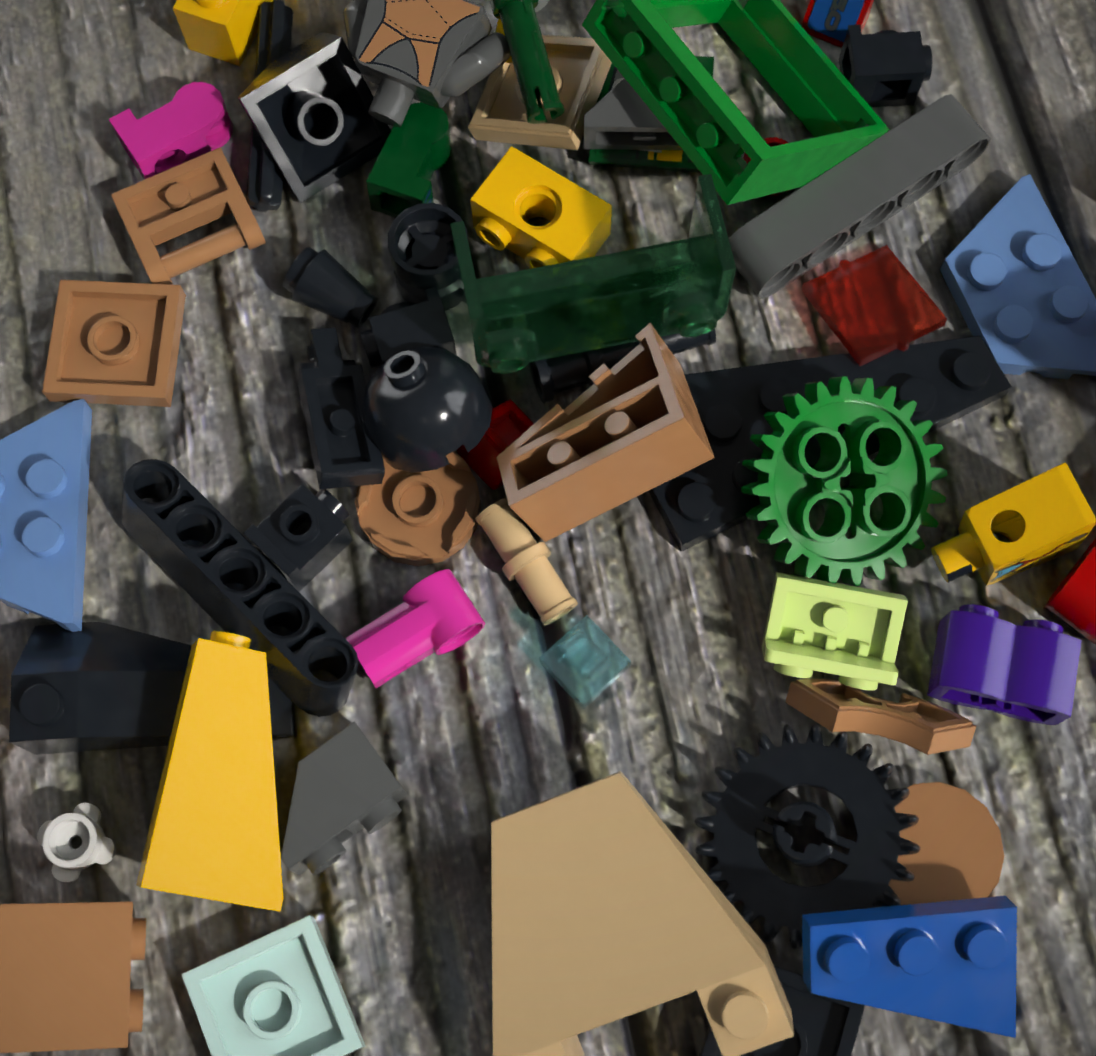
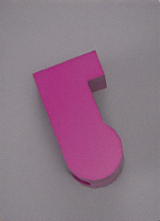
(176, 132)

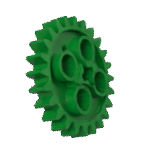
(897, 475)

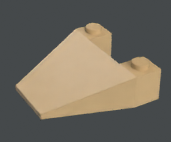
(612, 918)

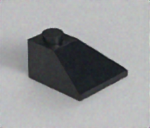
(314, 115)

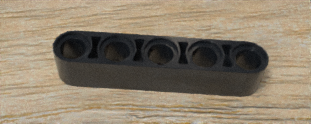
(230, 559)

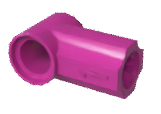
(431, 619)

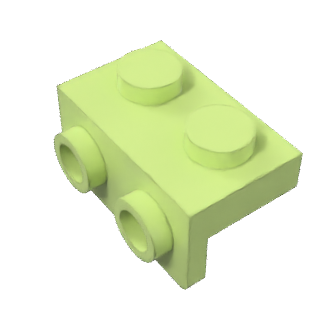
(833, 631)

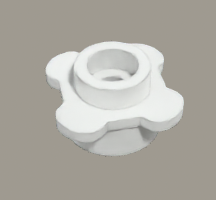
(57, 837)

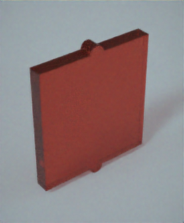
(873, 305)

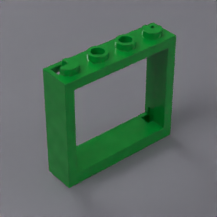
(703, 117)

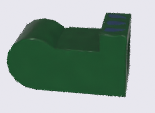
(408, 161)

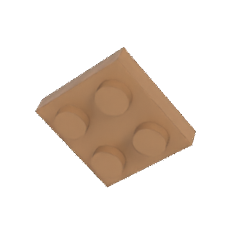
(114, 343)

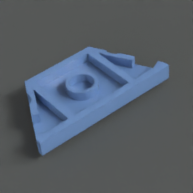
(1024, 289)
(46, 515)

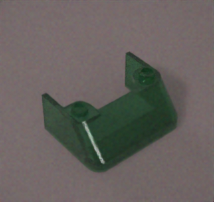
(602, 297)

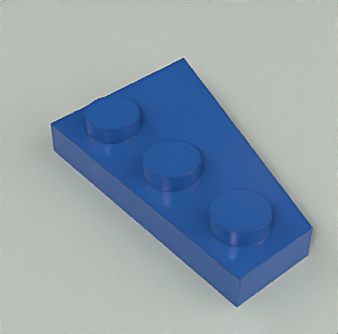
(920, 960)

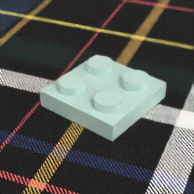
(274, 998)

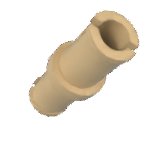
(526, 561)

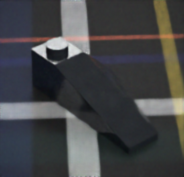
(105, 690)

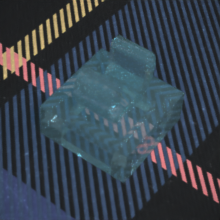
(585, 662)

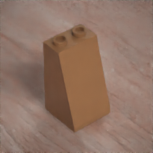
(69, 976)

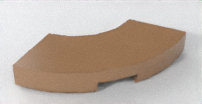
(910, 721)

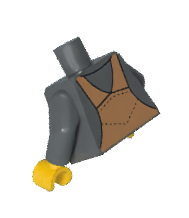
(421, 51)

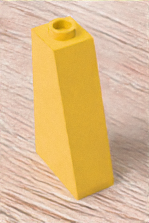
(217, 789)

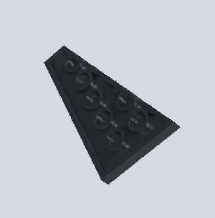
(940, 376)

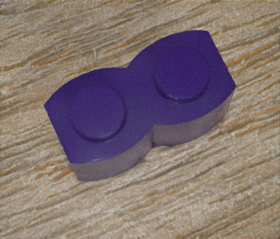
(1005, 666)

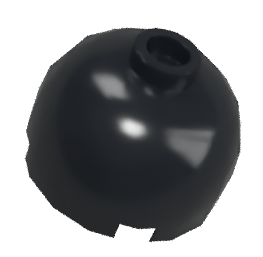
(425, 408)

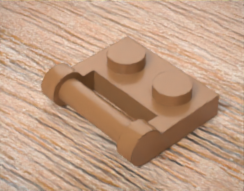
(181, 202)

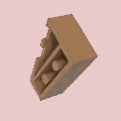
(608, 444)

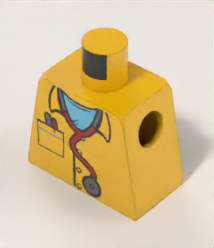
(1038, 517)

